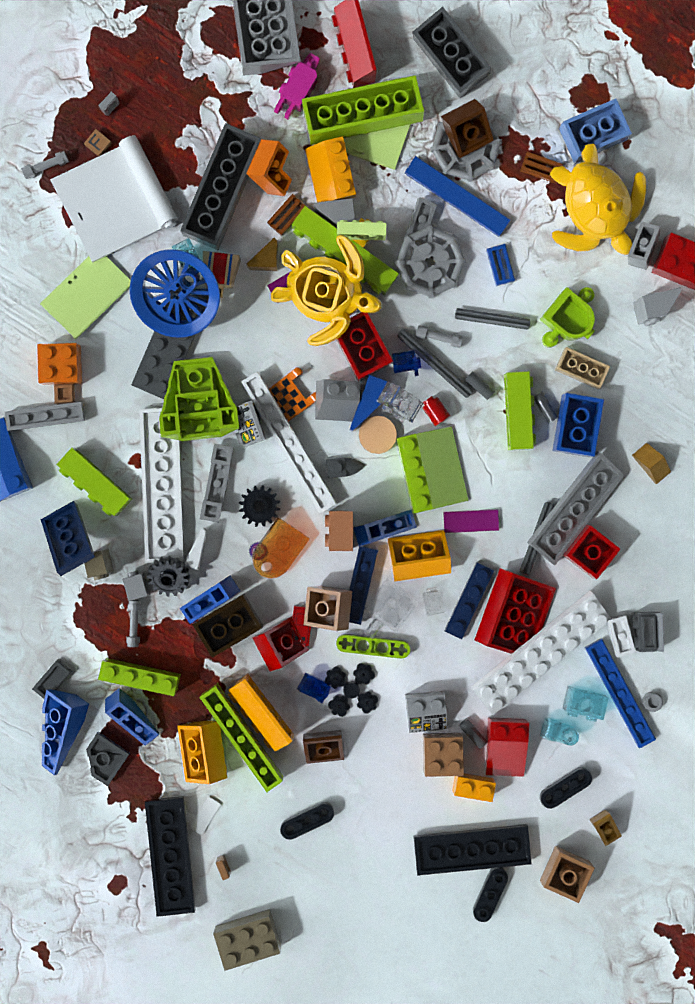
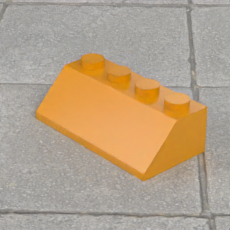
(261, 713)

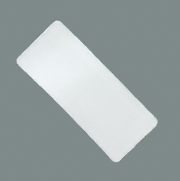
(205, 815)

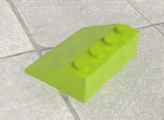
(432, 469)

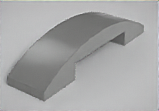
(216, 483)

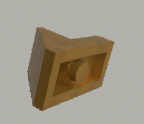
(605, 827)

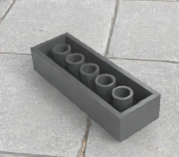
(220, 187)

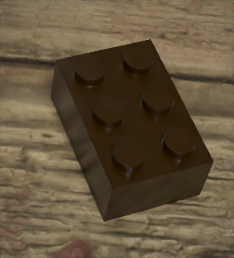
(228, 625)

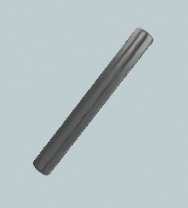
(435, 363)

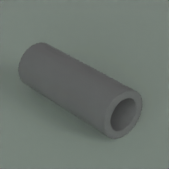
(479, 385)
(545, 407)
(473, 733)

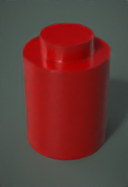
(435, 410)

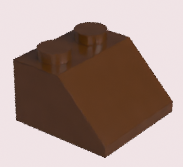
(467, 127)

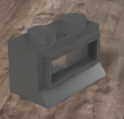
(648, 631)

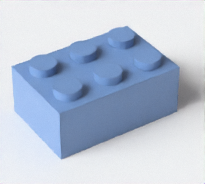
(599, 126)

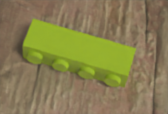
(518, 410)
(93, 481)
(139, 677)

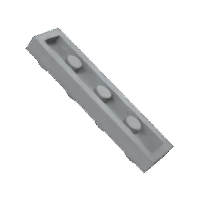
(44, 416)

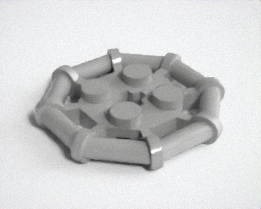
(469, 159)
(440, 257)

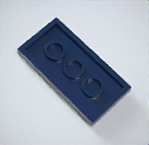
(67, 538)

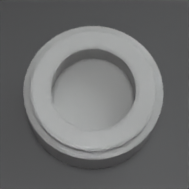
(652, 701)

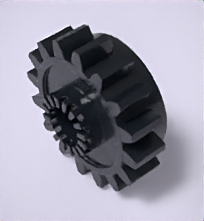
(249, 506)
(168, 575)

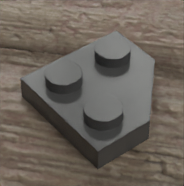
(105, 758)

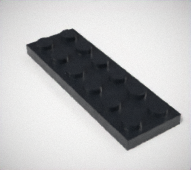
(472, 849)
(170, 856)

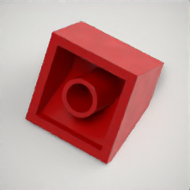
(277, 644)

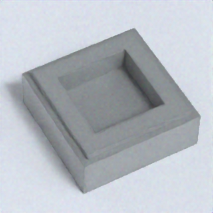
(109, 103)

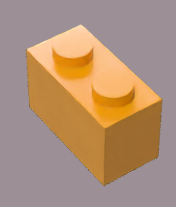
(474, 787)

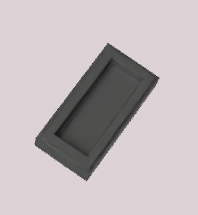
(52, 678)

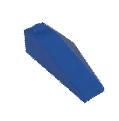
(13, 474)
(63, 721)

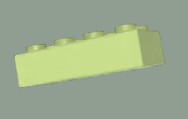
(362, 230)

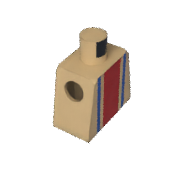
(223, 267)

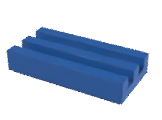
(493, 267)

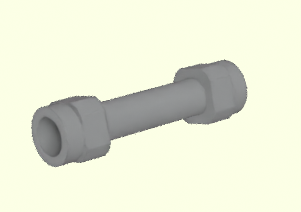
(29, 171)
(454, 340)
(133, 640)

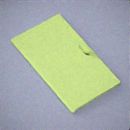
(378, 147)
(87, 296)

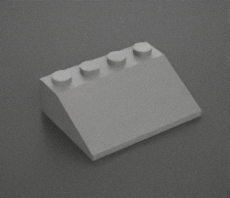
(266, 35)

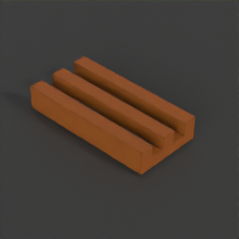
(541, 167)
(276, 226)

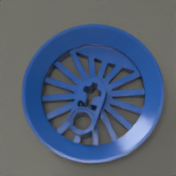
(154, 313)

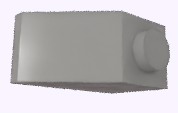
(336, 210)

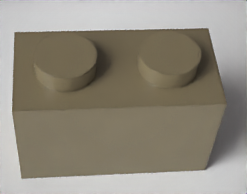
(100, 565)

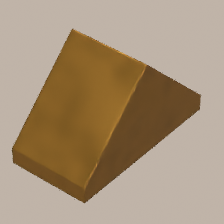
(266, 258)
(652, 463)

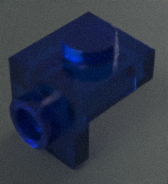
(405, 362)
(314, 687)

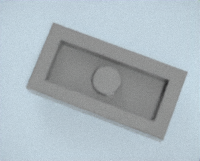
(421, 216)

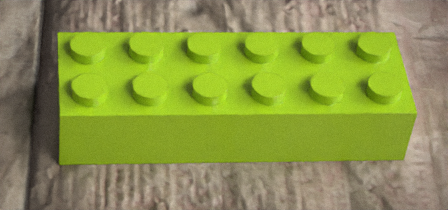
(363, 109)

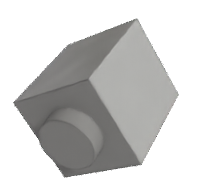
(135, 585)

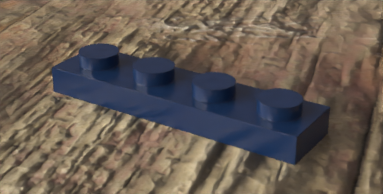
(361, 582)
(469, 600)

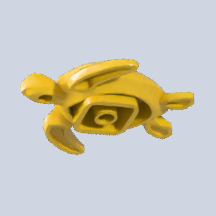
(598, 204)
(327, 290)

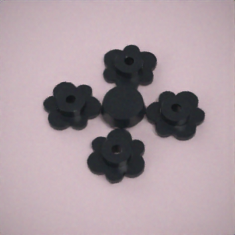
(351, 690)

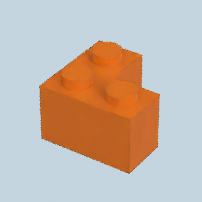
(267, 168)

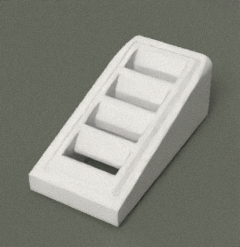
(196, 553)

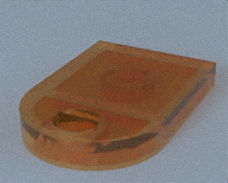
(279, 547)

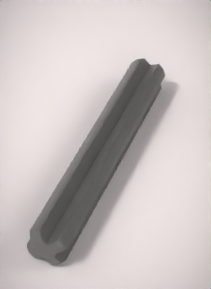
(490, 318)
(531, 553)

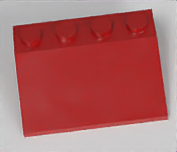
(514, 611)

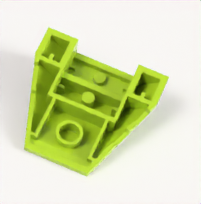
(197, 402)

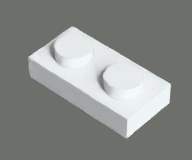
(621, 636)

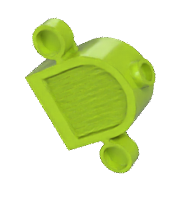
(569, 317)

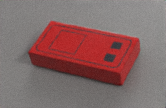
(298, 618)

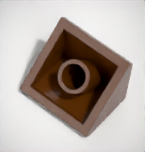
(323, 746)

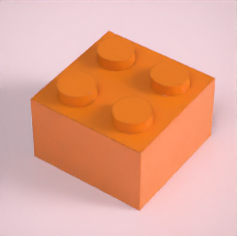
(59, 363)

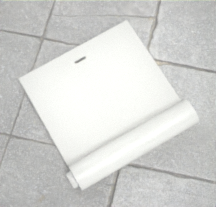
(115, 199)

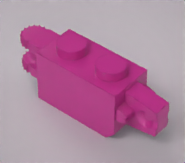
(299, 85)

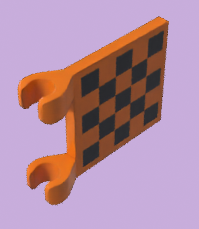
(289, 396)

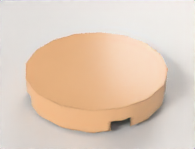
(377, 434)

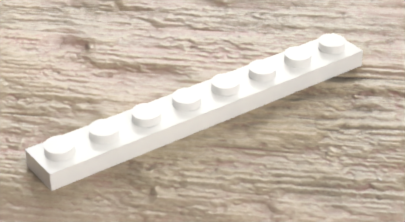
(289, 442)

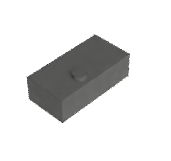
(451, 52)

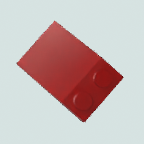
(506, 746)

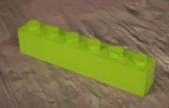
(323, 236)
(242, 737)

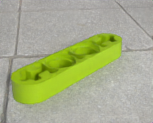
(372, 650)

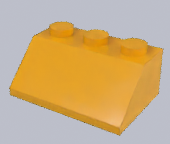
(330, 170)
(419, 555)
(202, 752)

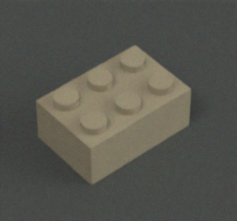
(247, 939)

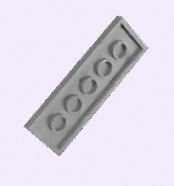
(576, 508)

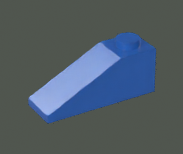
(368, 403)
(384, 527)
(210, 599)
(129, 716)

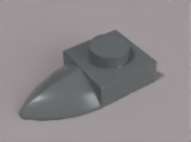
(343, 467)

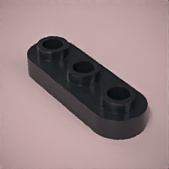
(574, 787)
(301, 827)
(490, 885)

